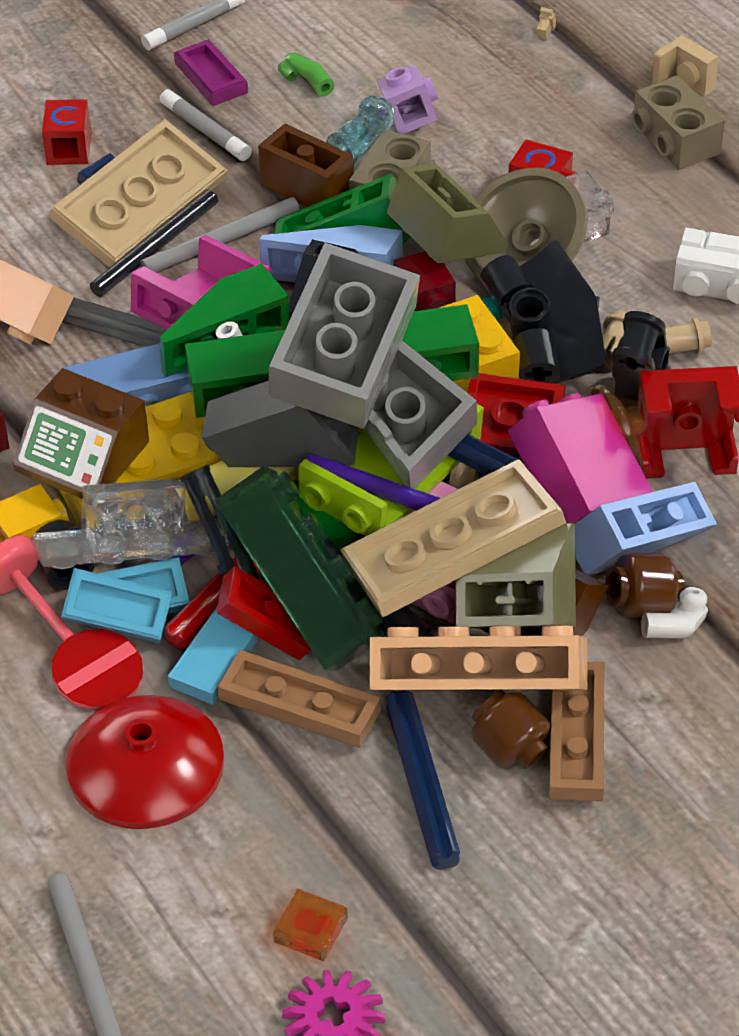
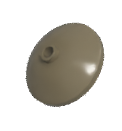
(532, 207)

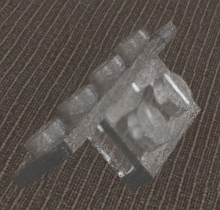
(127, 524)

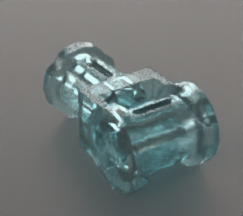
(360, 133)

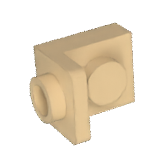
(688, 61)

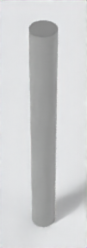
(222, 234)
(83, 956)

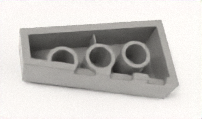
(419, 416)

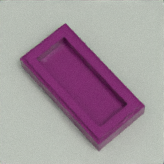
(210, 72)

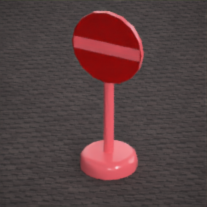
(88, 666)

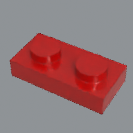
(260, 612)

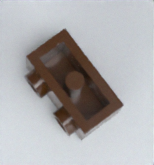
(303, 166)

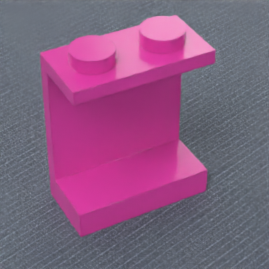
(167, 300)

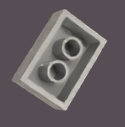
(343, 335)

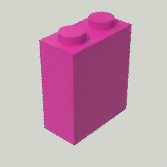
(578, 454)

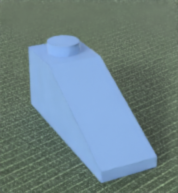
(285, 250)
(640, 526)

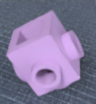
(410, 98)

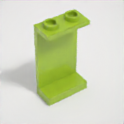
(355, 506)

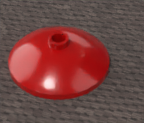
(148, 779)

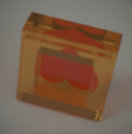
(310, 924)

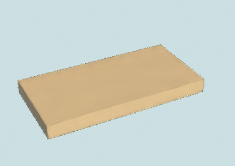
(137, 192)
(452, 537)

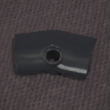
(566, 330)

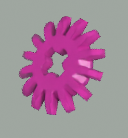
(311, 1006)

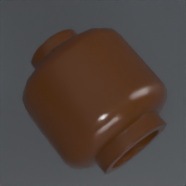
(643, 584)
(510, 730)

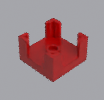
(504, 401)
(689, 412)

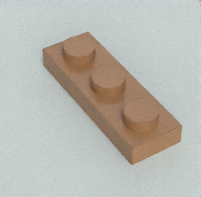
(299, 698)
(578, 740)

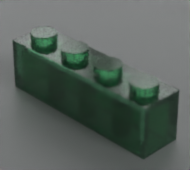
(300, 567)

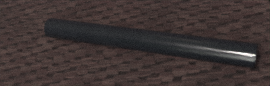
(153, 243)

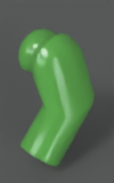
(309, 69)

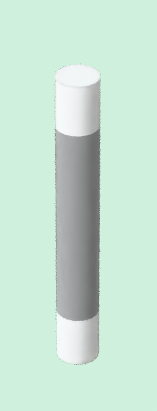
(188, 22)
(205, 125)

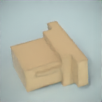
(546, 23)

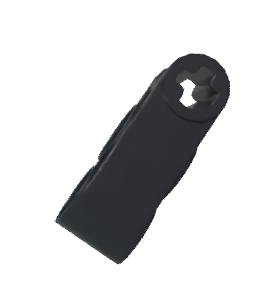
(639, 349)

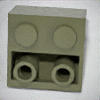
(443, 216)
(523, 587)

